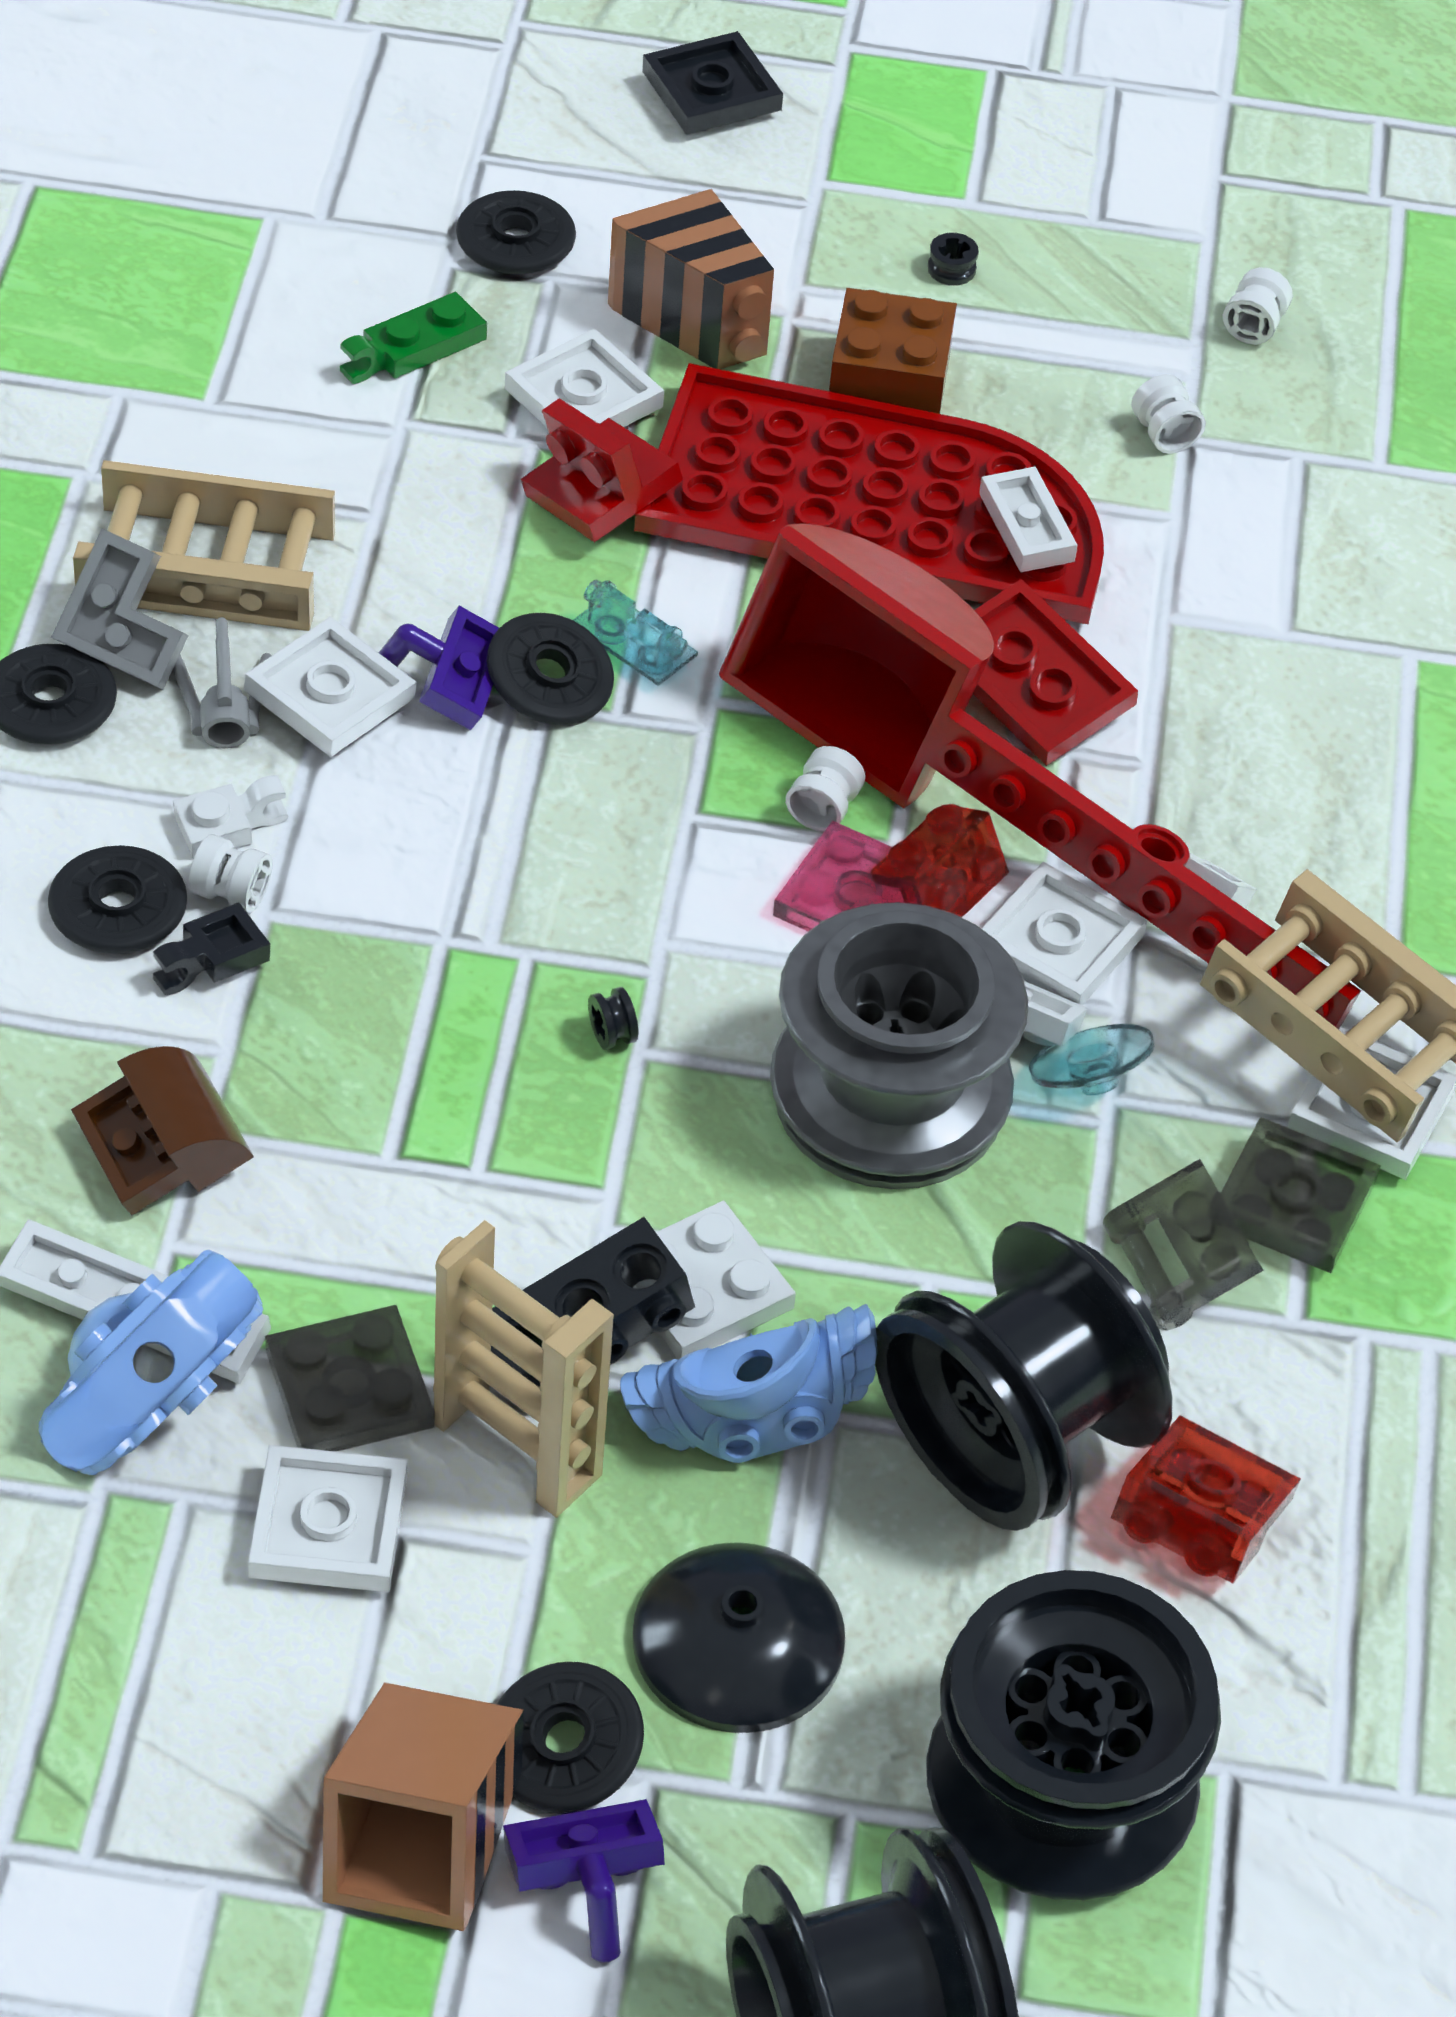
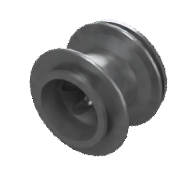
(897, 1044)

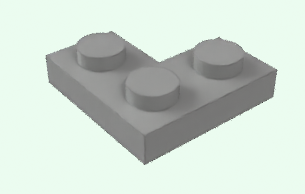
(104, 618)

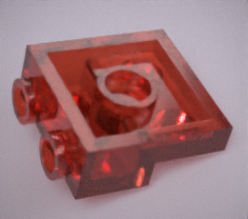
(1203, 1499)

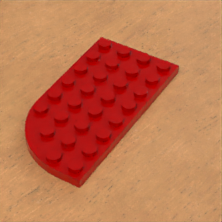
(889, 473)

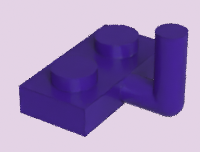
(459, 671)
(589, 1849)

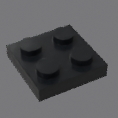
(712, 82)

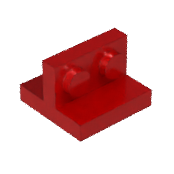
(596, 472)

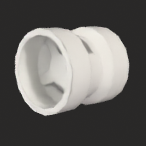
(1257, 306)
(1167, 412)
(825, 788)
(230, 873)

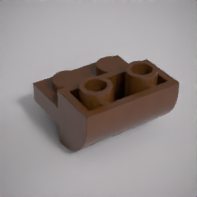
(161, 1127)

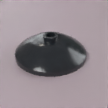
(731, 1666)

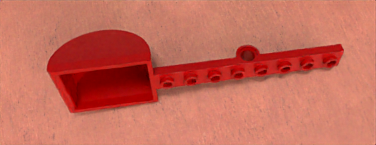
(883, 665)

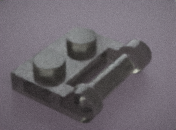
(1199, 1231)

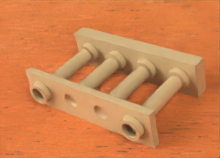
(225, 585)
(1356, 953)
(569, 1365)

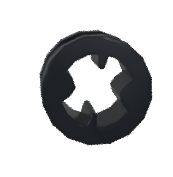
(953, 258)
(613, 1018)

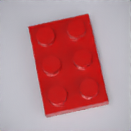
(1046, 676)

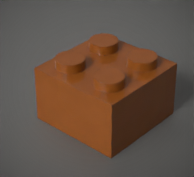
(893, 349)

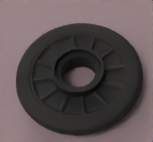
(546, 244)
(546, 699)
(81, 710)
(90, 923)
(609, 1745)

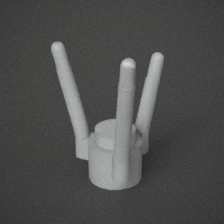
(224, 714)

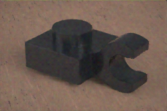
(217, 943)

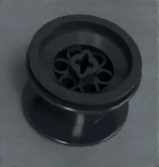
(1019, 1378)
(1078, 1671)
(903, 1953)

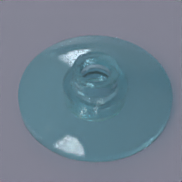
(1093, 1058)

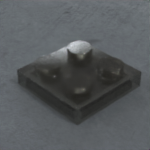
(1298, 1193)
(350, 1381)

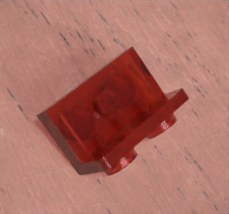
(945, 860)

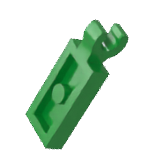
(413, 339)

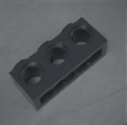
(608, 1277)

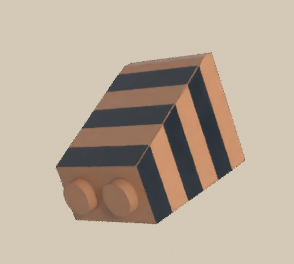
(692, 279)
(419, 1804)

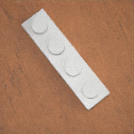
(80, 1276)

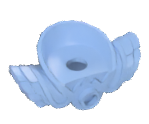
(757, 1390)
(104, 1404)

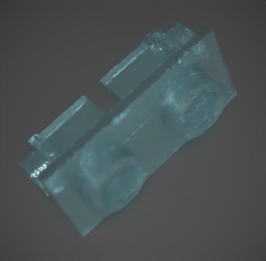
(634, 635)

